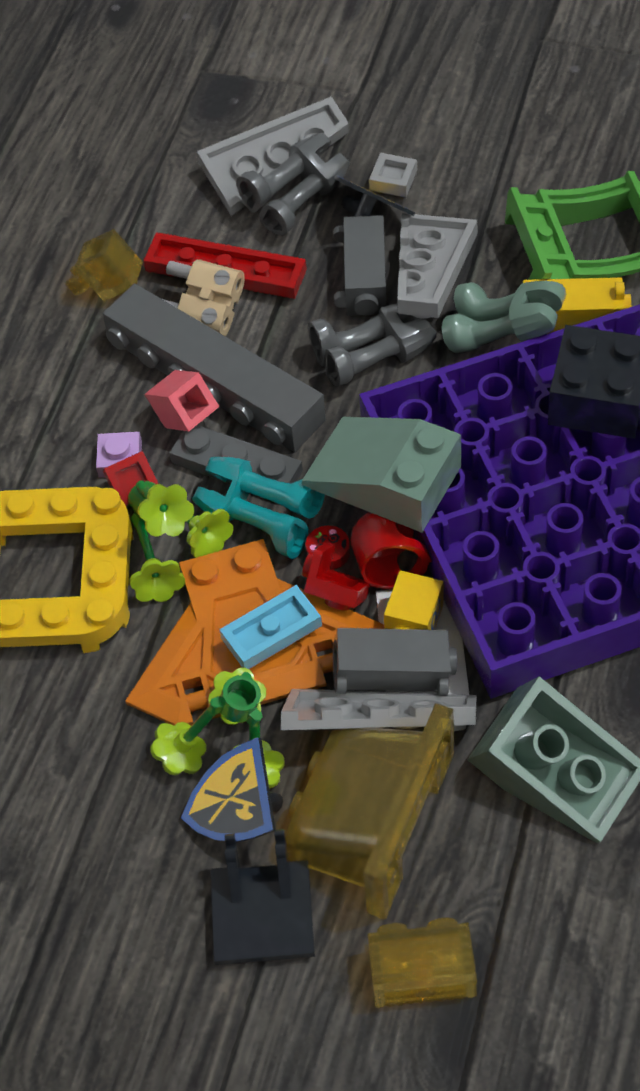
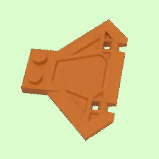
(220, 591)

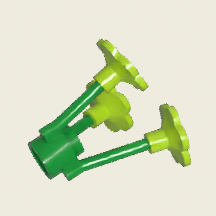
(165, 511)
(237, 700)

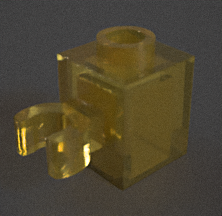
(106, 266)

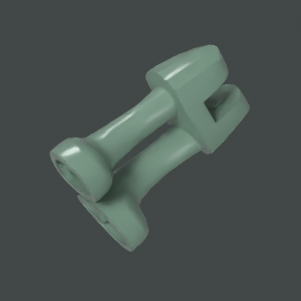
(482, 320)

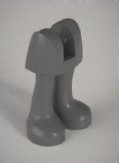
(303, 161)
(401, 335)

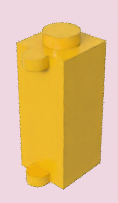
(589, 299)

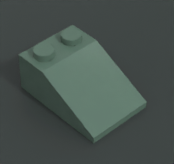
(388, 467)
(558, 760)

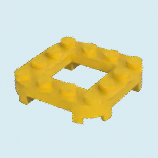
(105, 566)

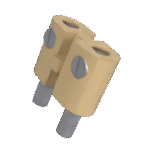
(209, 293)

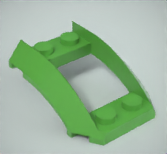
(543, 214)

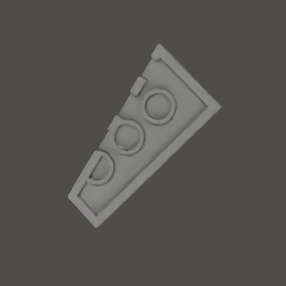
(266, 147)
(431, 261)
(361, 709)

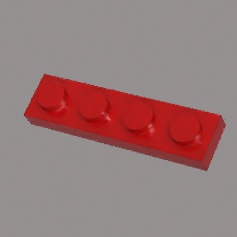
(262, 270)

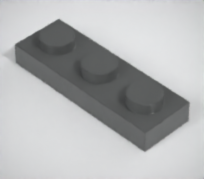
(200, 444)

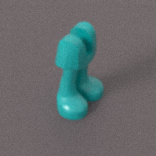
(286, 531)

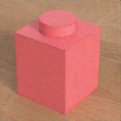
(182, 400)

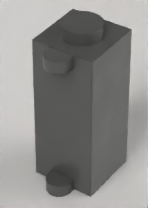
(363, 265)
(393, 660)

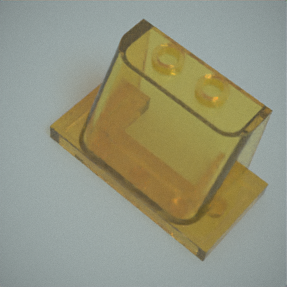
(367, 801)

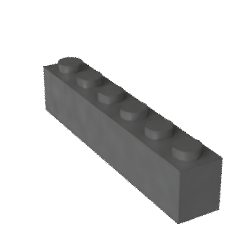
(237, 378)

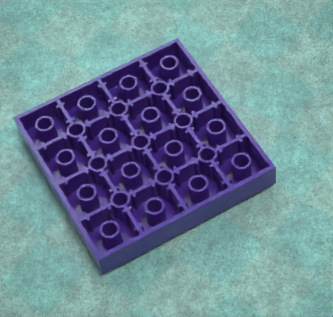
(538, 519)

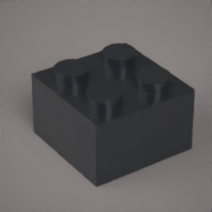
(596, 382)

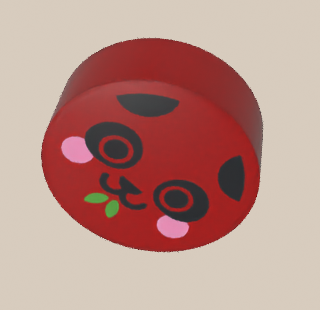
(330, 535)

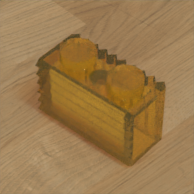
(422, 963)

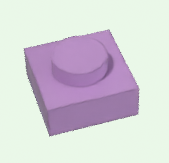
(116, 447)

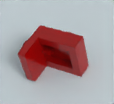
(337, 588)

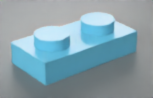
(270, 627)

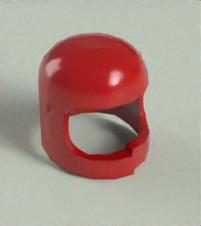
(377, 546)

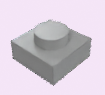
(393, 175)

